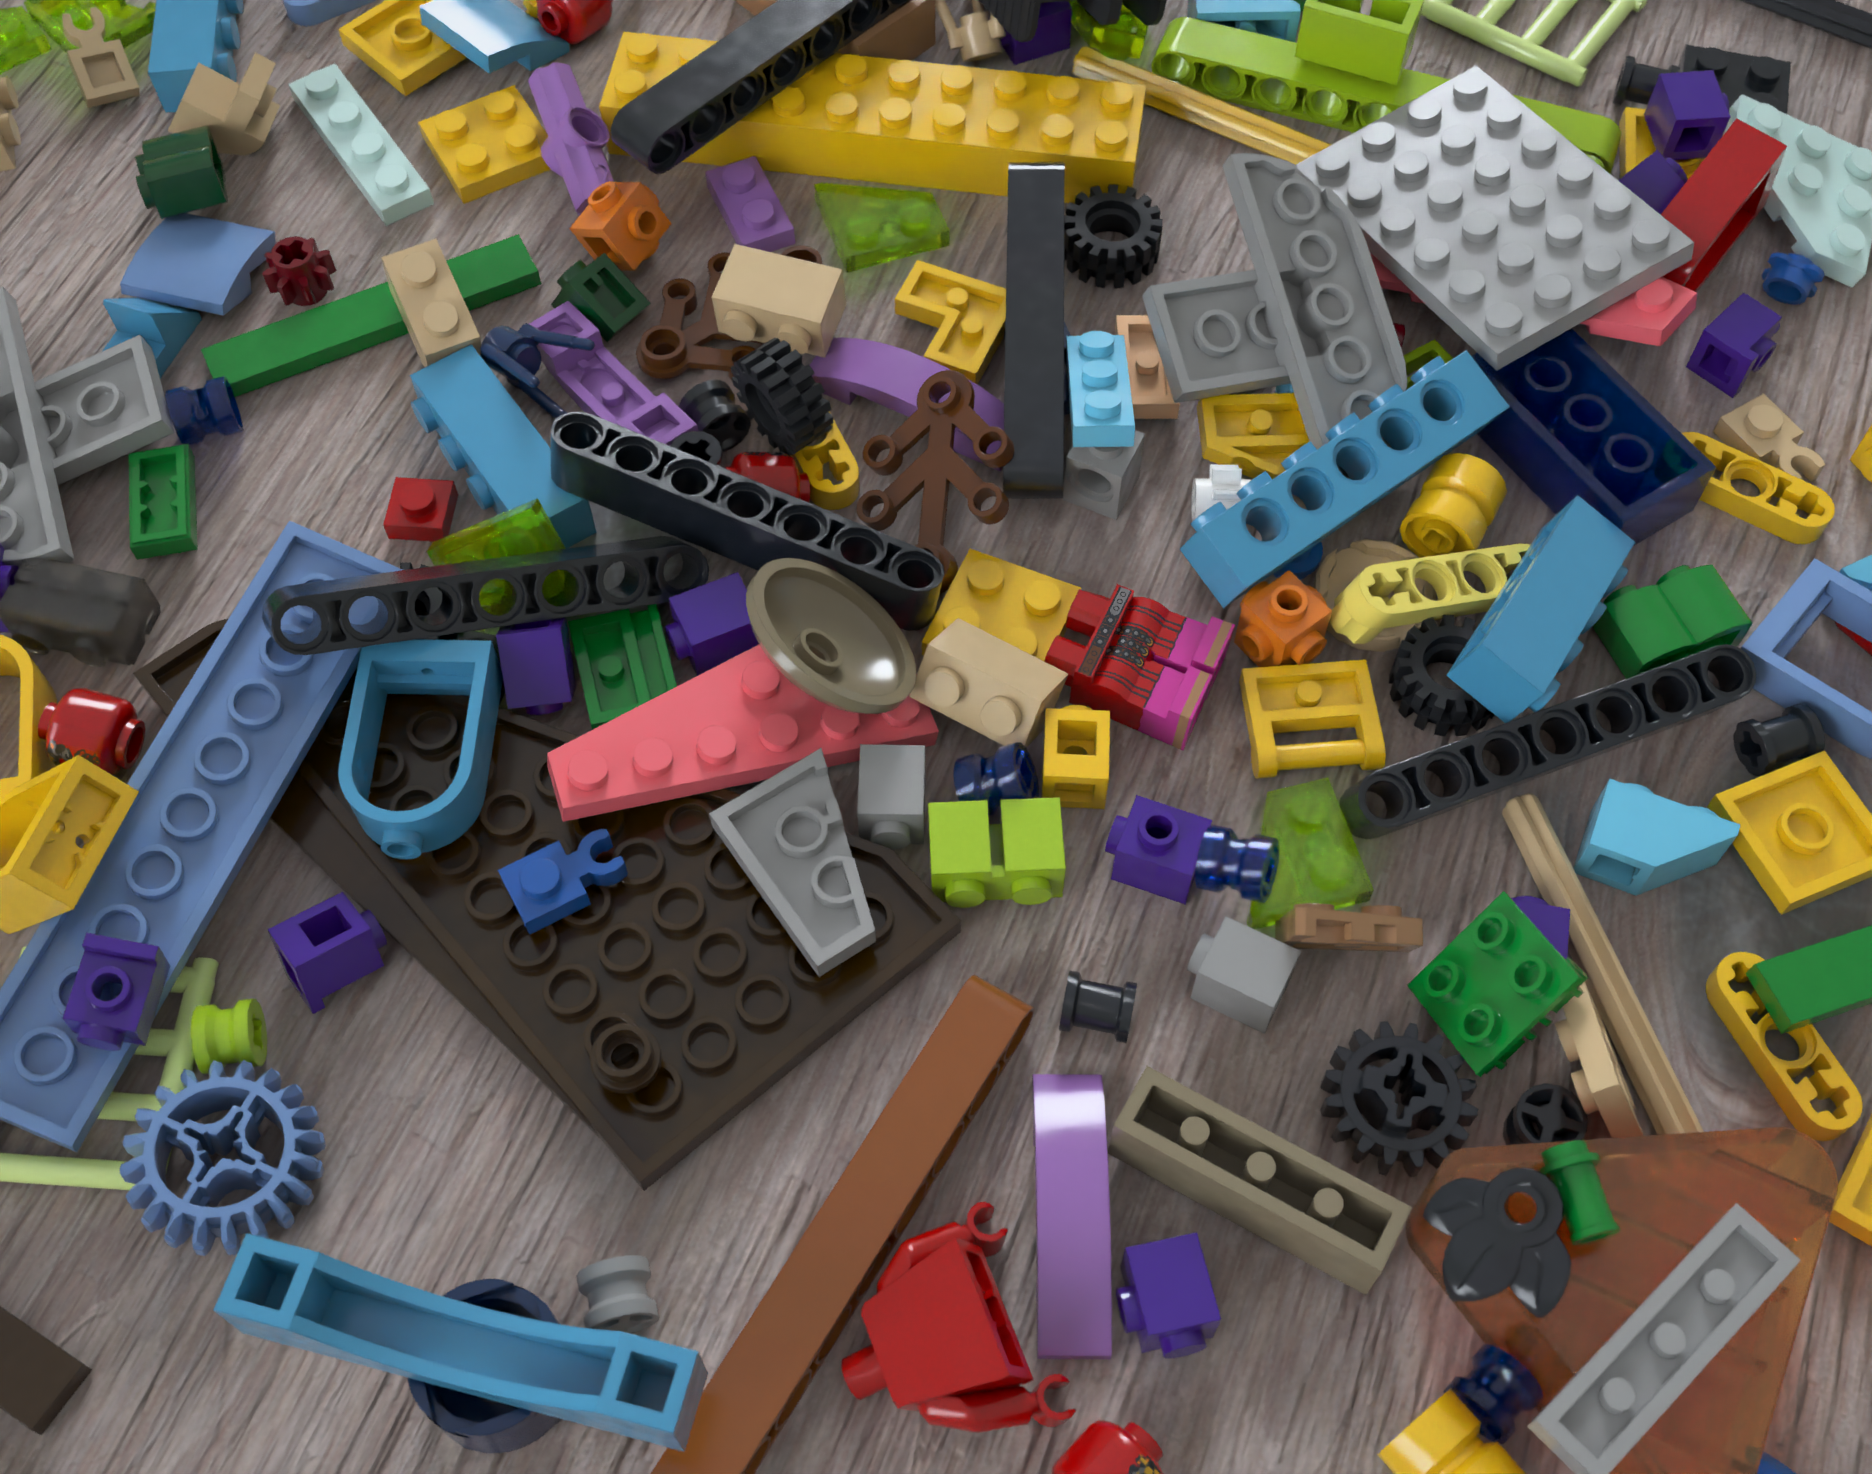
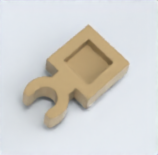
(98, 65)
(1769, 436)

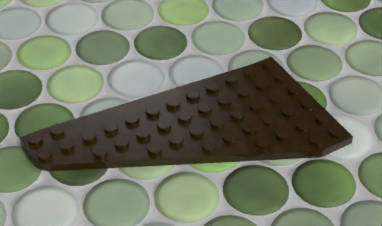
(666, 948)

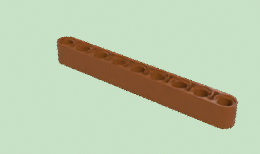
(852, 1235)

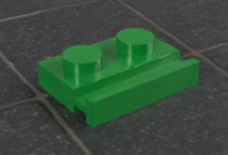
(621, 661)

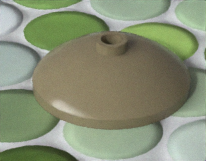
(830, 637)

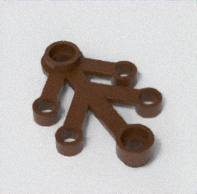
(669, 350)
(937, 465)

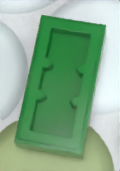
(162, 501)

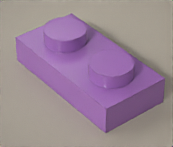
(750, 206)

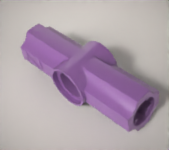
(573, 133)

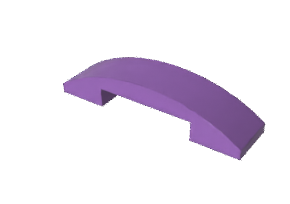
(893, 380)
(603, 384)
(1072, 1218)

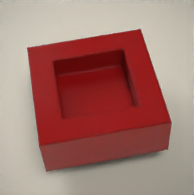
(420, 509)

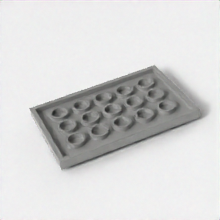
(1495, 216)

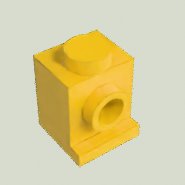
(1076, 756)

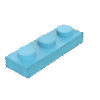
(1099, 390)

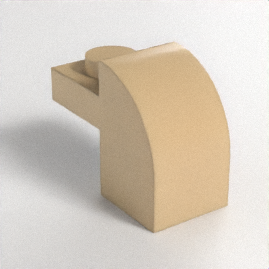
(234, 111)

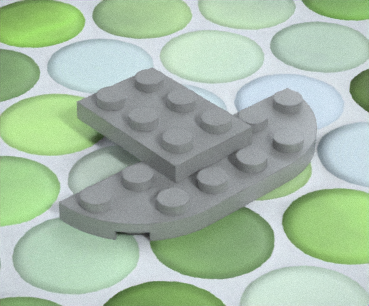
(1299, 318)
(64, 430)

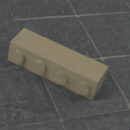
(1258, 1180)

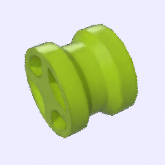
(229, 1034)

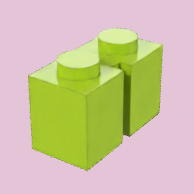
(1362, 44)
(996, 861)

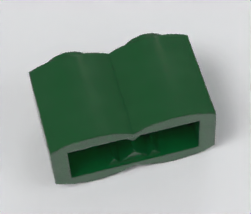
(181, 172)

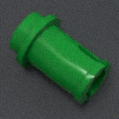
(1584, 1199)

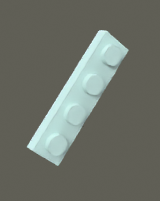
(361, 144)

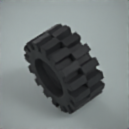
(1117, 214)
(782, 396)
(1420, 692)

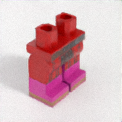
(1141, 662)

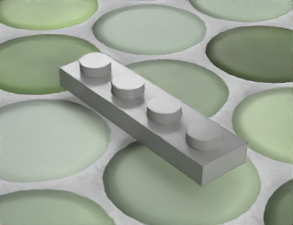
(1664, 1344)

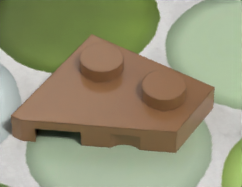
(1329, 929)

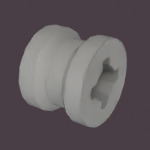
(618, 1294)

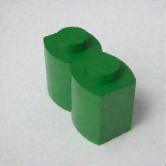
(1670, 620)

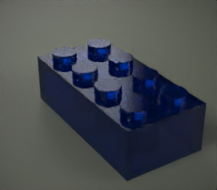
(1592, 436)

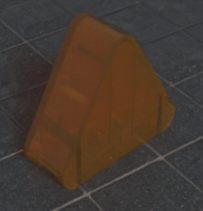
(1665, 1200)

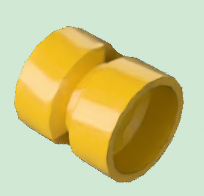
(1453, 506)
(1446, 1443)

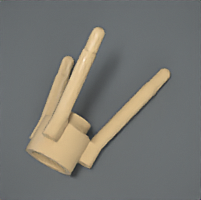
(978, 33)

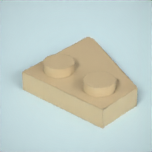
(1600, 1081)

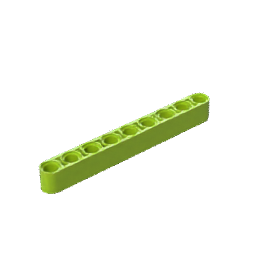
(1267, 77)

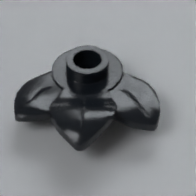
(1493, 1248)

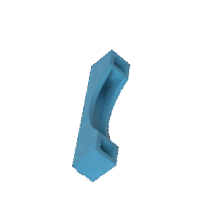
(536, 1365)

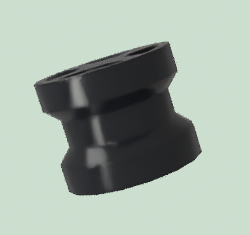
(715, 412)
(1554, 1111)

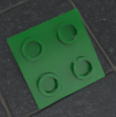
(1496, 985)

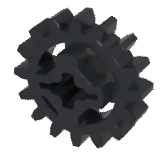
(1427, 1091)

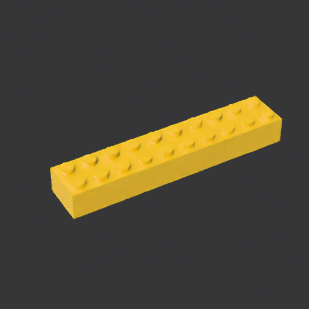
(910, 121)

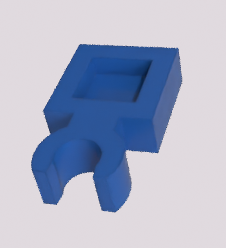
(554, 884)

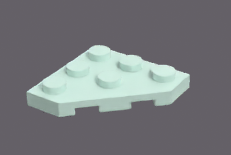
(1818, 191)

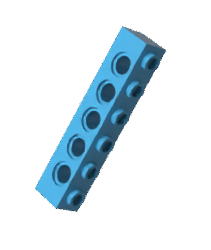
(1234, 561)

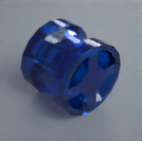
(1497, 1391)

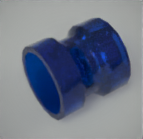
(204, 410)
(996, 778)
(1241, 864)

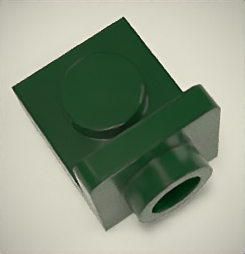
(601, 295)

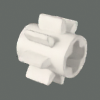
(1220, 487)

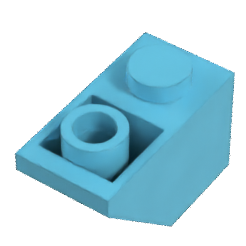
(1648, 840)

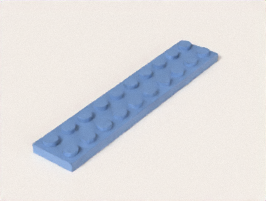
(186, 836)

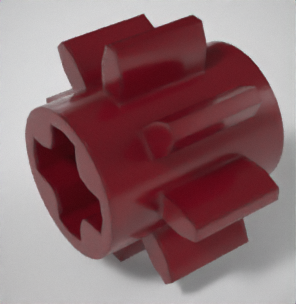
(299, 271)

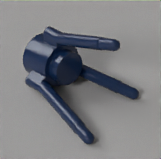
(518, 358)

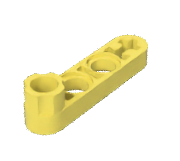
(1366, 610)

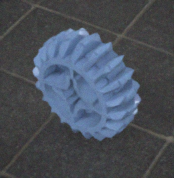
(177, 1127)

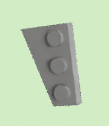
(800, 861)

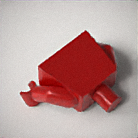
(947, 1336)

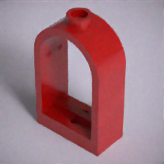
(1723, 198)

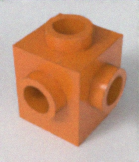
(621, 223)
(1282, 622)

